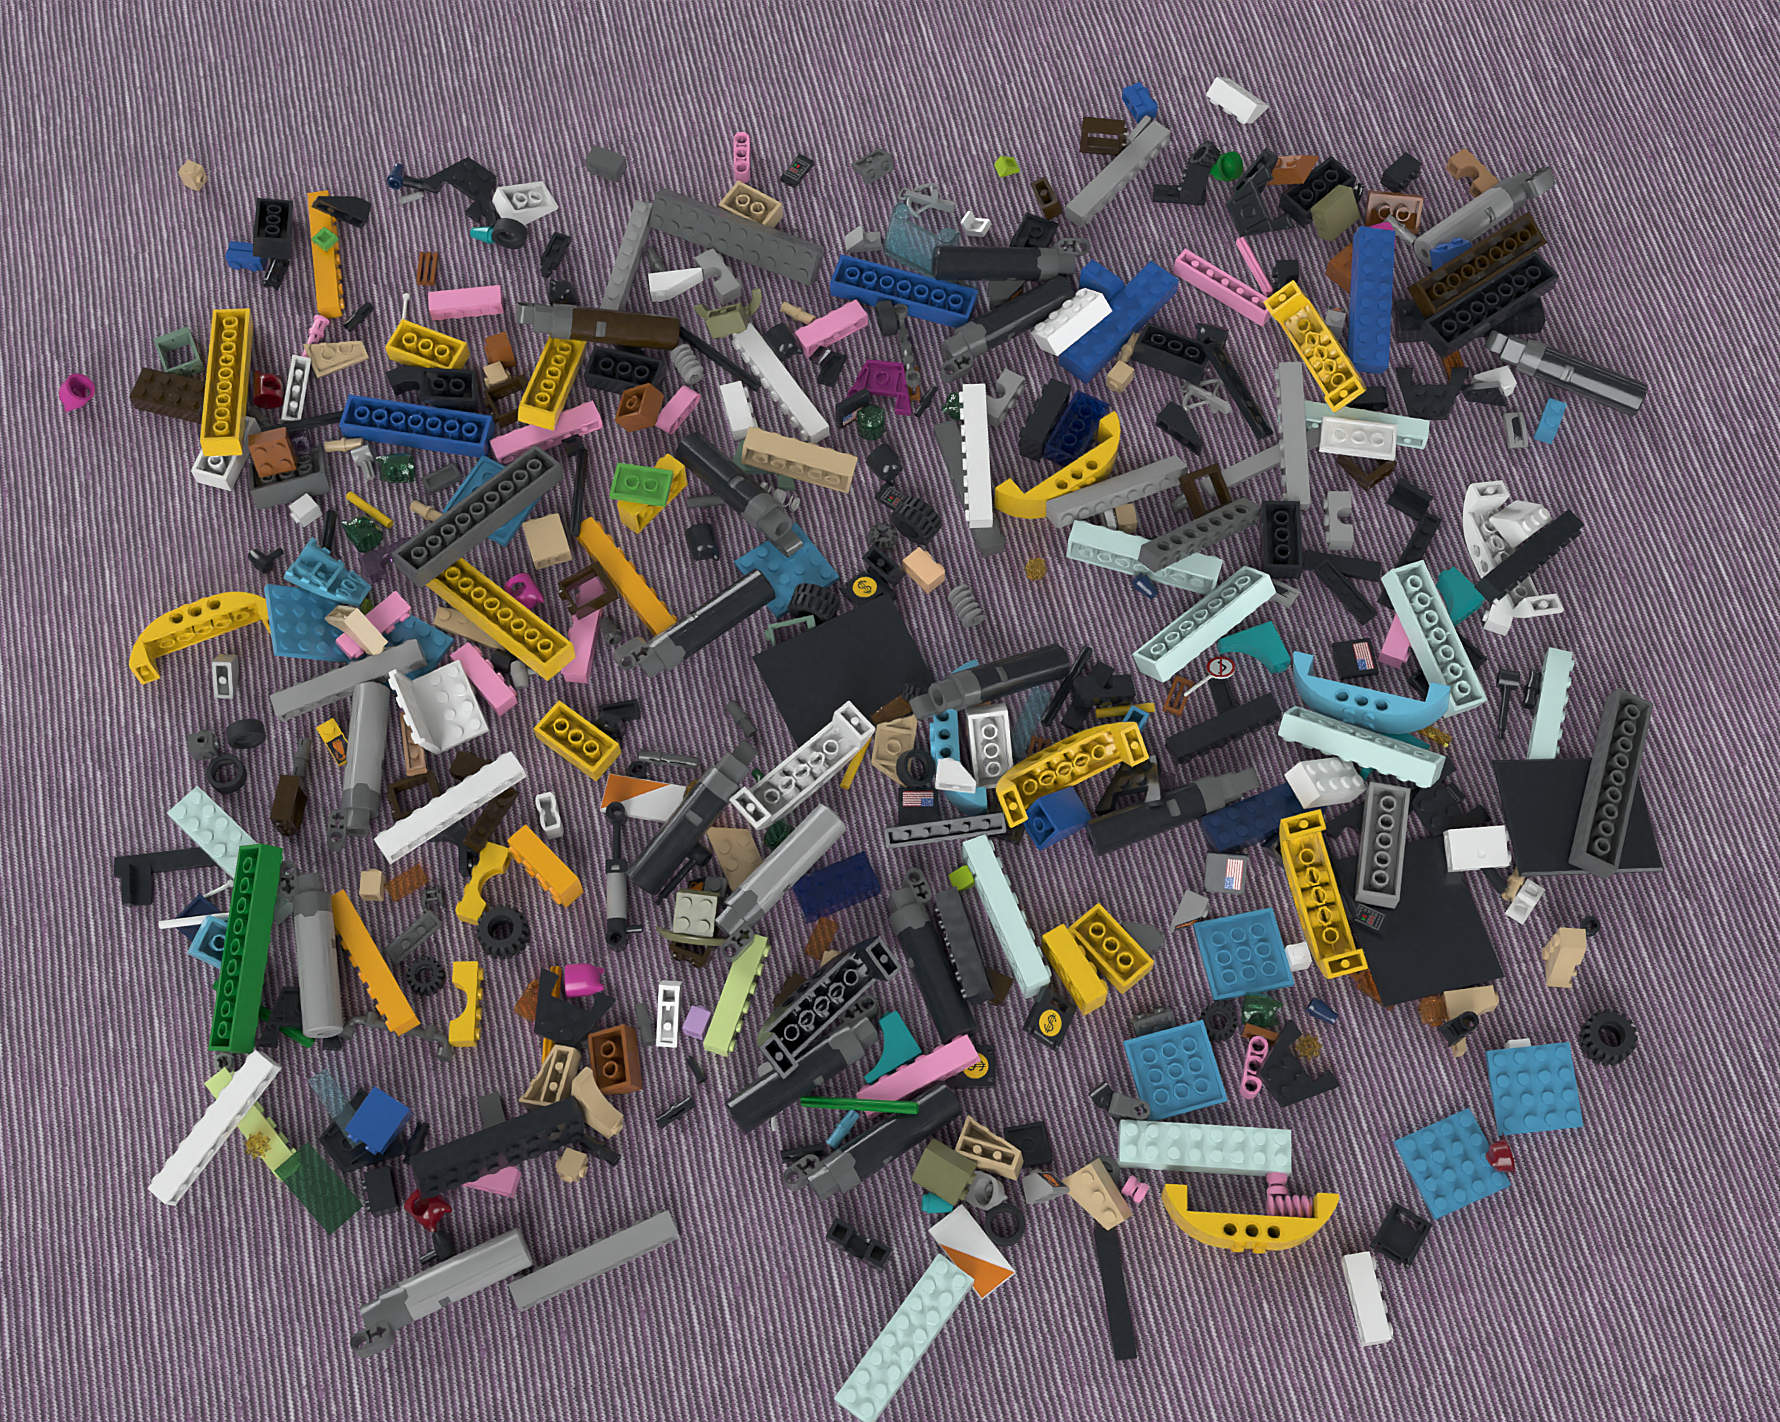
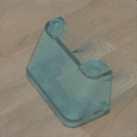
(912, 243)

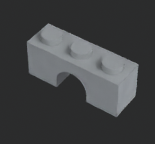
(713, 265)
(1010, 386)
(1338, 535)

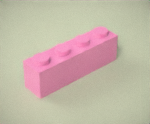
(466, 302)
(832, 327)
(383, 618)
(1395, 645)
(486, 681)
(501, 1183)

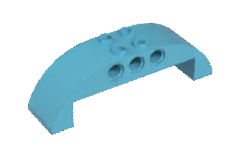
(1367, 707)
(945, 744)

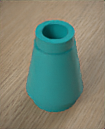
(483, 234)
(934, 1204)

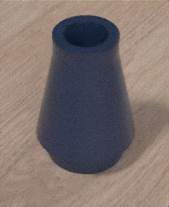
(396, 176)
(1145, 586)
(1320, 1010)

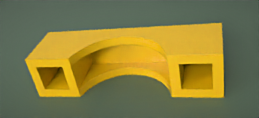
(493, 861)
(465, 1029)

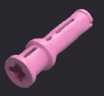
(315, 333)

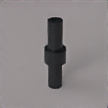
(925, 401)

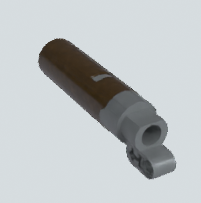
(601, 325)

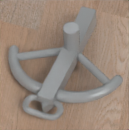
(929, 201)
(1215, 402)

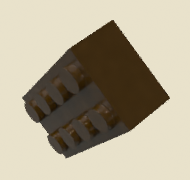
(169, 395)

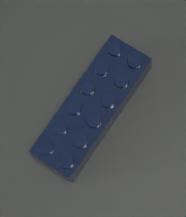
(1251, 819)

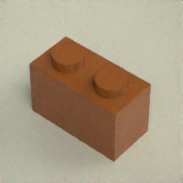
(499, 349)

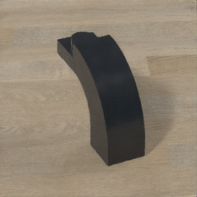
(404, 379)
(455, 834)

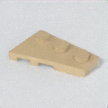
(333, 357)

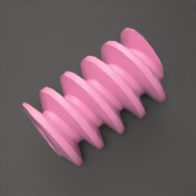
(1288, 1207)

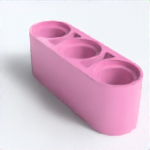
(742, 157)
(677, 409)
(1256, 1058)

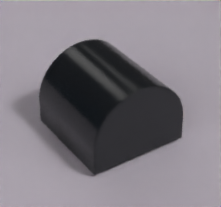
(501, 660)

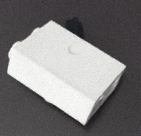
(1479, 850)

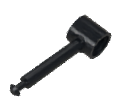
(1507, 681)
(698, 856)

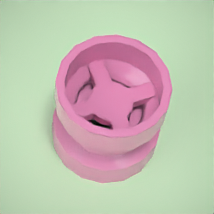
(1276, 1184)
(1130, 1187)

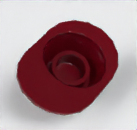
(1501, 1157)

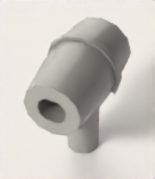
(520, 674)

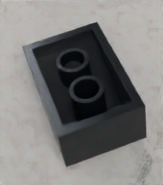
(449, 388)

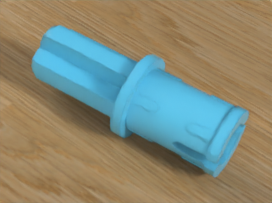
(842, 1129)

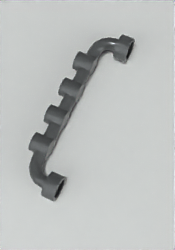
(912, 376)
(430, 1033)

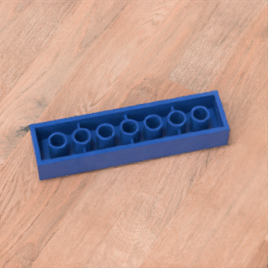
(923, 295)
(1371, 299)
(1129, 313)
(417, 426)

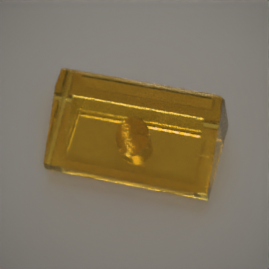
(1436, 735)

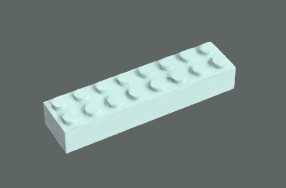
(1121, 553)
(1204, 623)
(1433, 635)
(1361, 746)
(218, 837)
(1005, 916)
(1203, 1148)
(904, 1340)

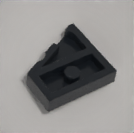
(1485, 393)
(610, 725)

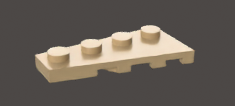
(457, 624)

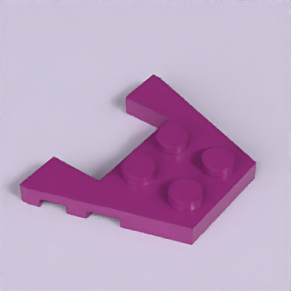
(884, 379)

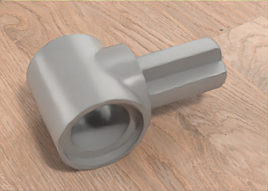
(364, 457)

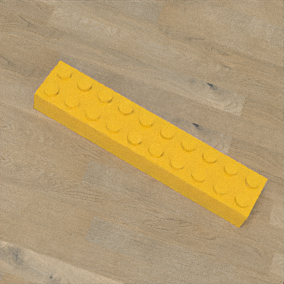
(227, 382)
(503, 618)

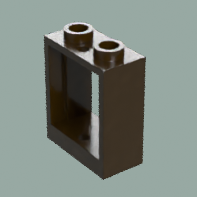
(1103, 146)
(501, 391)
(1367, 482)
(1192, 494)
(581, 577)
(409, 783)
(289, 805)
(695, 960)

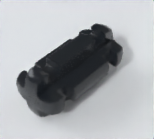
(1358, 191)

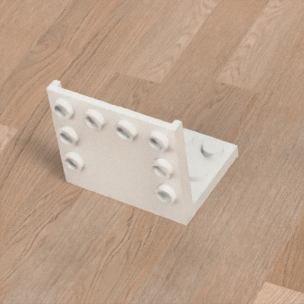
(439, 707)

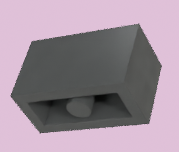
(606, 163)

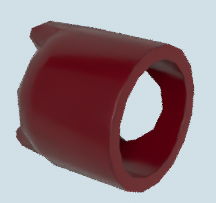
(267, 390)
(427, 1211)

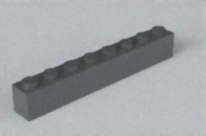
(949, 442)

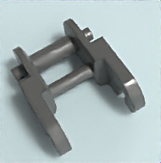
(425, 899)

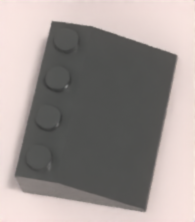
(284, 487)

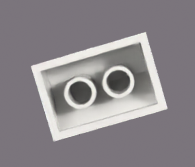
(1236, 100)
(1520, 521)

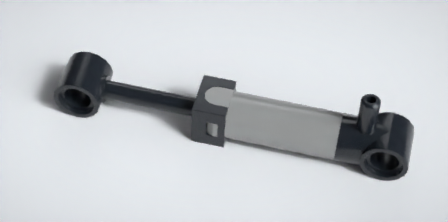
(617, 885)

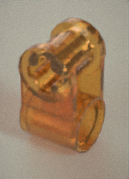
(527, 1003)

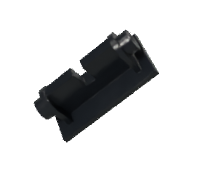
(277, 272)

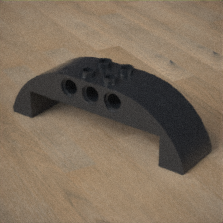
(823, 1000)

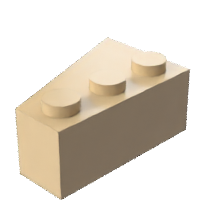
(1562, 955)
(554, 1078)
(989, 1150)
(1098, 1194)

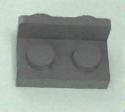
(873, 165)
(1153, 1022)

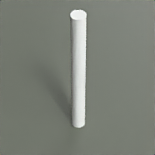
(189, 921)

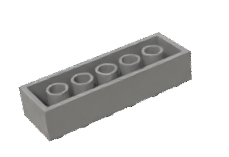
(1382, 845)

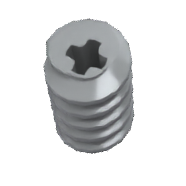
(687, 364)
(965, 606)

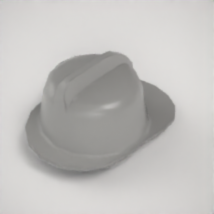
(985, 1191)

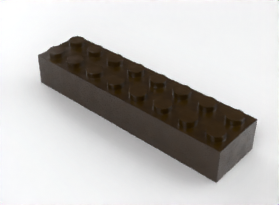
(1476, 265)

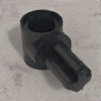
(1102, 1097)

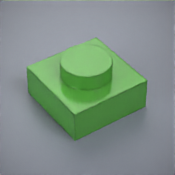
(325, 239)

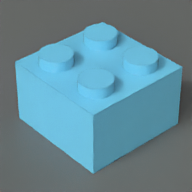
(209, 941)

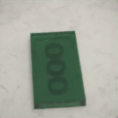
(318, 1188)

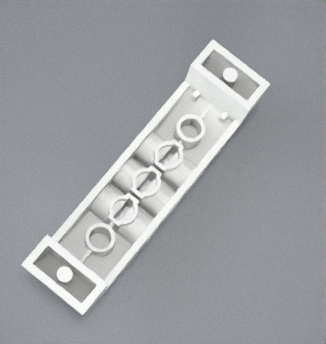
(1490, 549)
(805, 769)

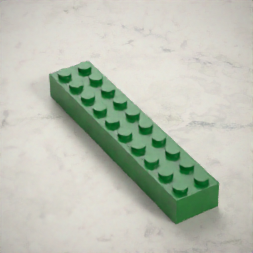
(245, 949)

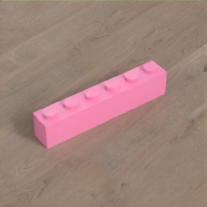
(1222, 286)
(572, 421)
(584, 634)
(922, 1074)

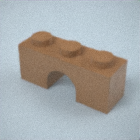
(1466, 165)

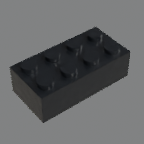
(1322, 180)
(273, 228)
(1171, 353)
(619, 370)
(1044, 419)
(1281, 539)

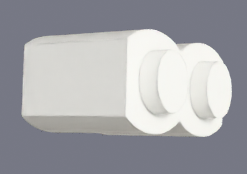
(549, 815)

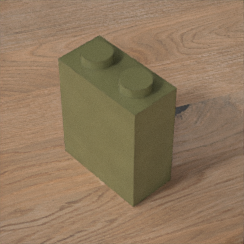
(1335, 213)
(945, 1172)

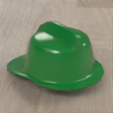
(1227, 167)

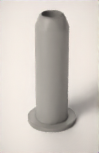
(411, 197)

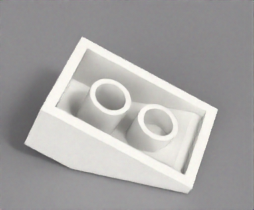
(524, 201)

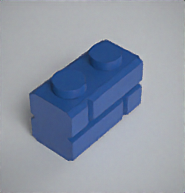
(1139, 101)
(241, 256)

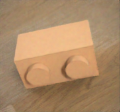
(923, 570)

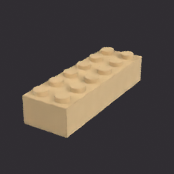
(798, 459)

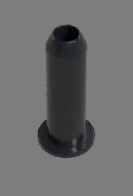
(696, 1069)

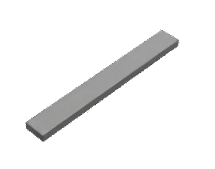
(1257, 464)

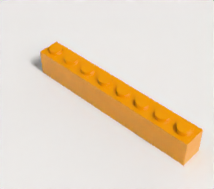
(326, 263)
(624, 577)
(372, 966)

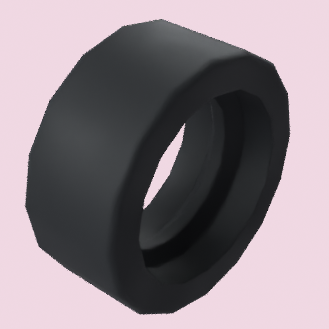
(512, 226)
(886, 318)
(245, 733)
(927, 764)
(236, 783)
(1004, 1208)

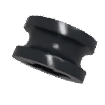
(635, 764)
(1590, 919)

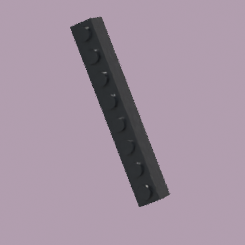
(1529, 556)

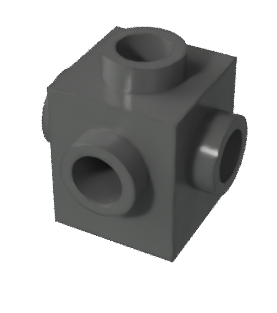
(203, 745)

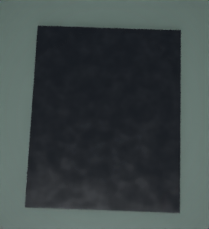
(851, 658)
(1543, 812)
(1433, 933)

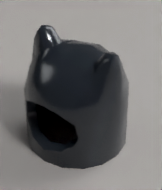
(562, 293)
(1209, 333)
(782, 342)
(885, 463)
(702, 542)

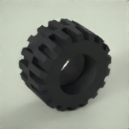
(916, 520)
(813, 600)
(495, 918)
(1619, 1027)

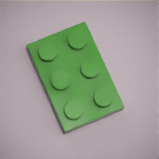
(641, 484)

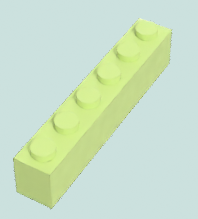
(735, 997)
(254, 1122)

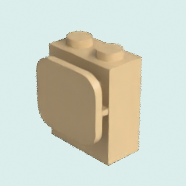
(547, 541)

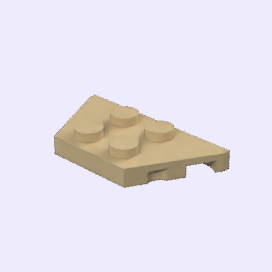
(892, 741)
(735, 853)

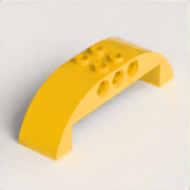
(1316, 346)
(1081, 473)
(192, 625)
(1067, 765)
(1318, 896)
(1210, 1226)

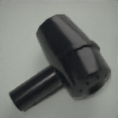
(264, 562)
(443, 1247)

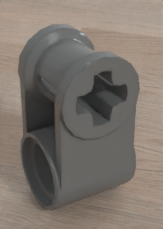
(1126, 1106)

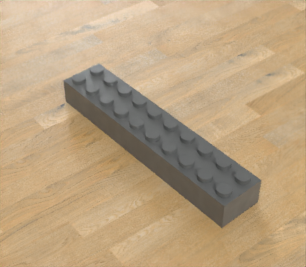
(736, 236)
(477, 516)
(1611, 784)

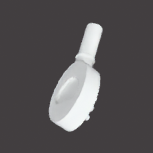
(1108, 519)

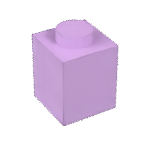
(697, 1022)

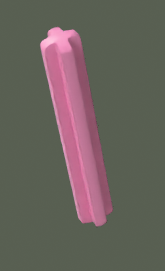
(1254, 266)

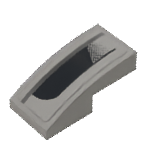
(1516, 430)
(1284, 594)

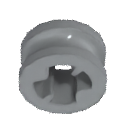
(222, 1056)

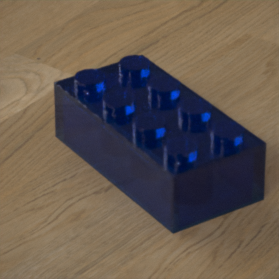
(1076, 429)
(835, 887)

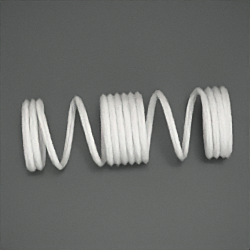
(780, 496)

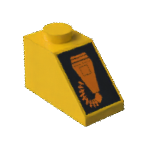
(334, 740)

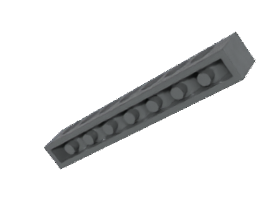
(1199, 534)

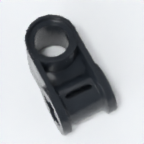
(1456, 1030)

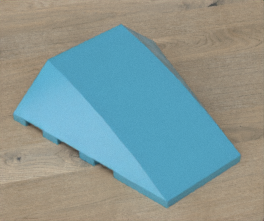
(326, 577)

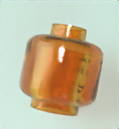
(1432, 1011)

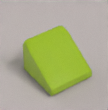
(1006, 166)
(962, 878)

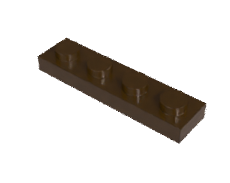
(490, 819)

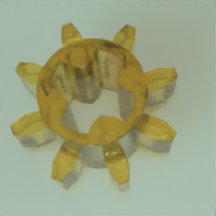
(1036, 569)
(1311, 1051)
(251, 1147)

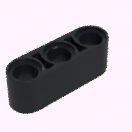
(1373, 399)

